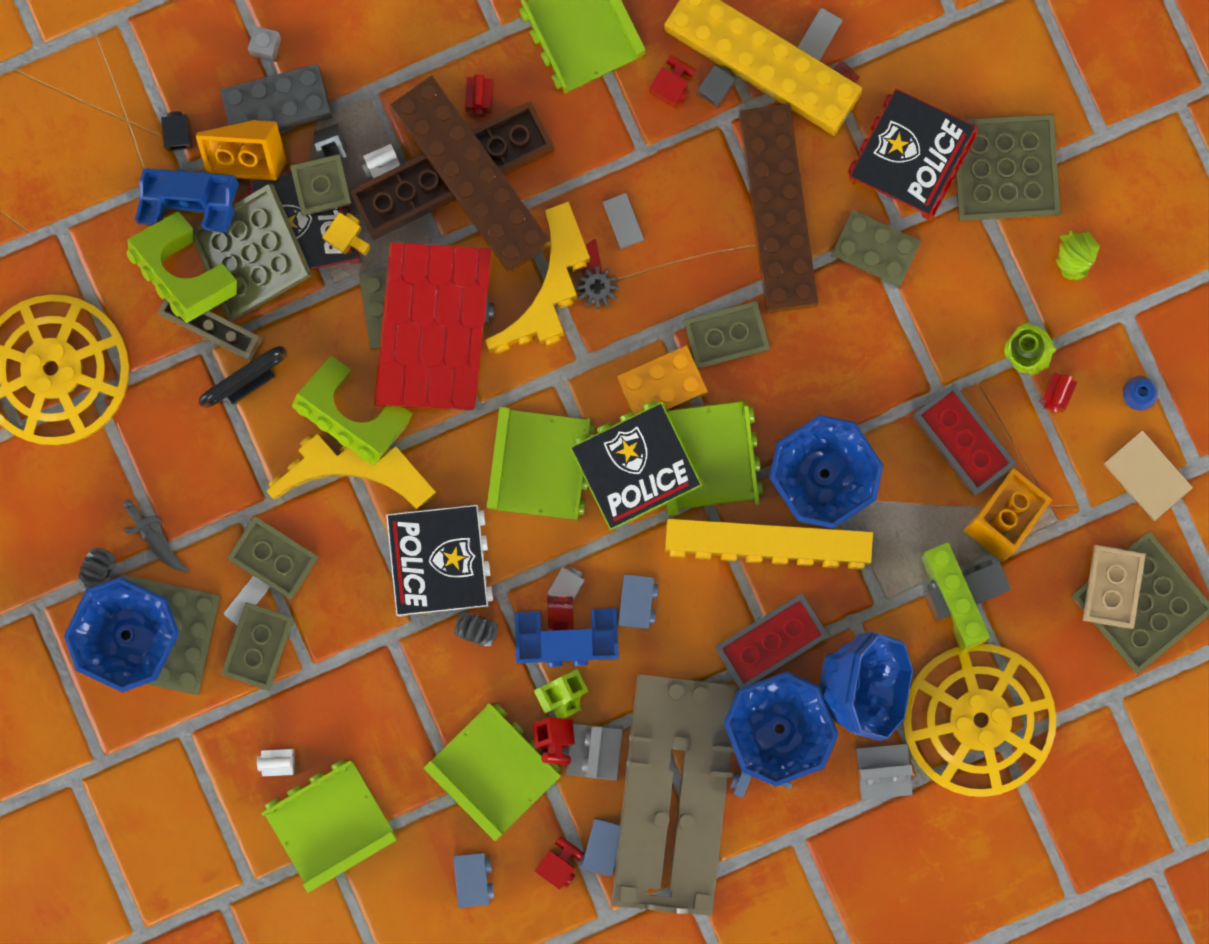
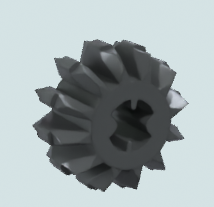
(604, 293)
(96, 567)
(475, 629)

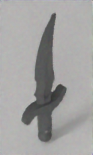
(151, 536)

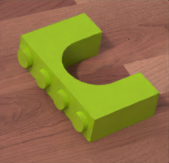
(185, 295)
(366, 439)
(966, 618)

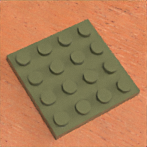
(1010, 170)
(256, 251)
(1165, 609)
(195, 618)

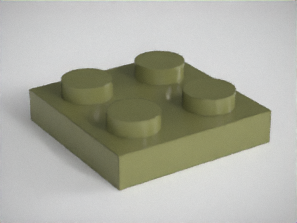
(321, 185)

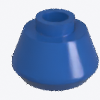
(1133, 389)

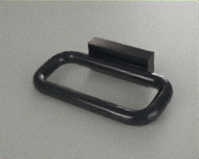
(245, 379)

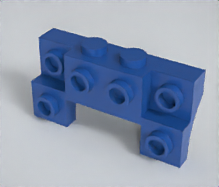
(187, 192)
(566, 645)

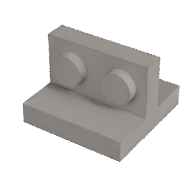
(595, 752)
(884, 771)

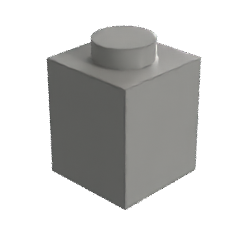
(264, 43)
(567, 583)

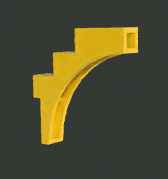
(541, 318)
(321, 462)

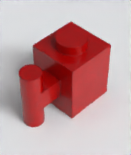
(669, 85)
(479, 95)
(1057, 392)
(554, 736)
(556, 868)

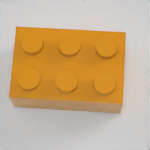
(666, 379)

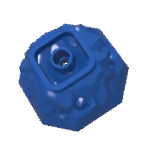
(851, 466)
(97, 631)
(868, 685)
(807, 729)

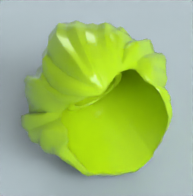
(1077, 254)
(1029, 349)

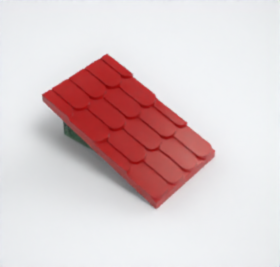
(432, 326)

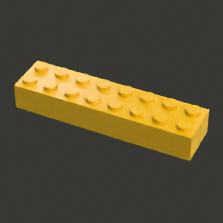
(765, 61)
(768, 542)

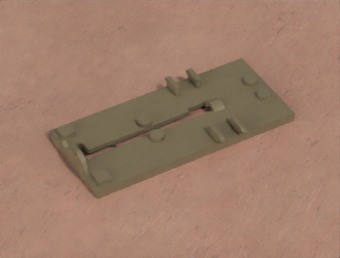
(689, 719)

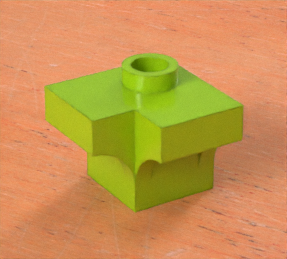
(562, 695)

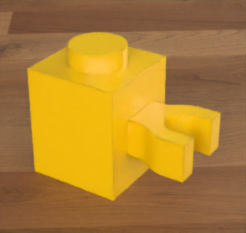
(344, 234)

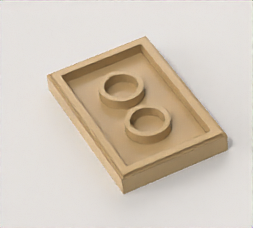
(1147, 475)
(1113, 587)

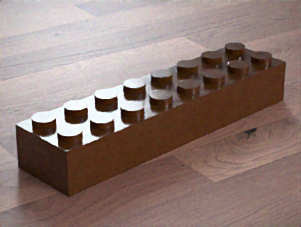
(470, 174)
(417, 188)
(778, 208)

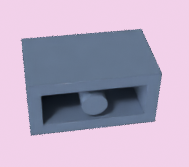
(637, 601)
(602, 847)
(473, 880)

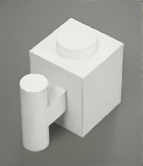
(380, 161)
(276, 762)

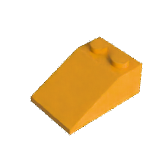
(243, 150)
(1008, 515)

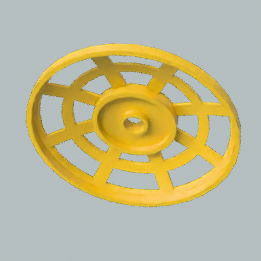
(68, 373)
(963, 725)

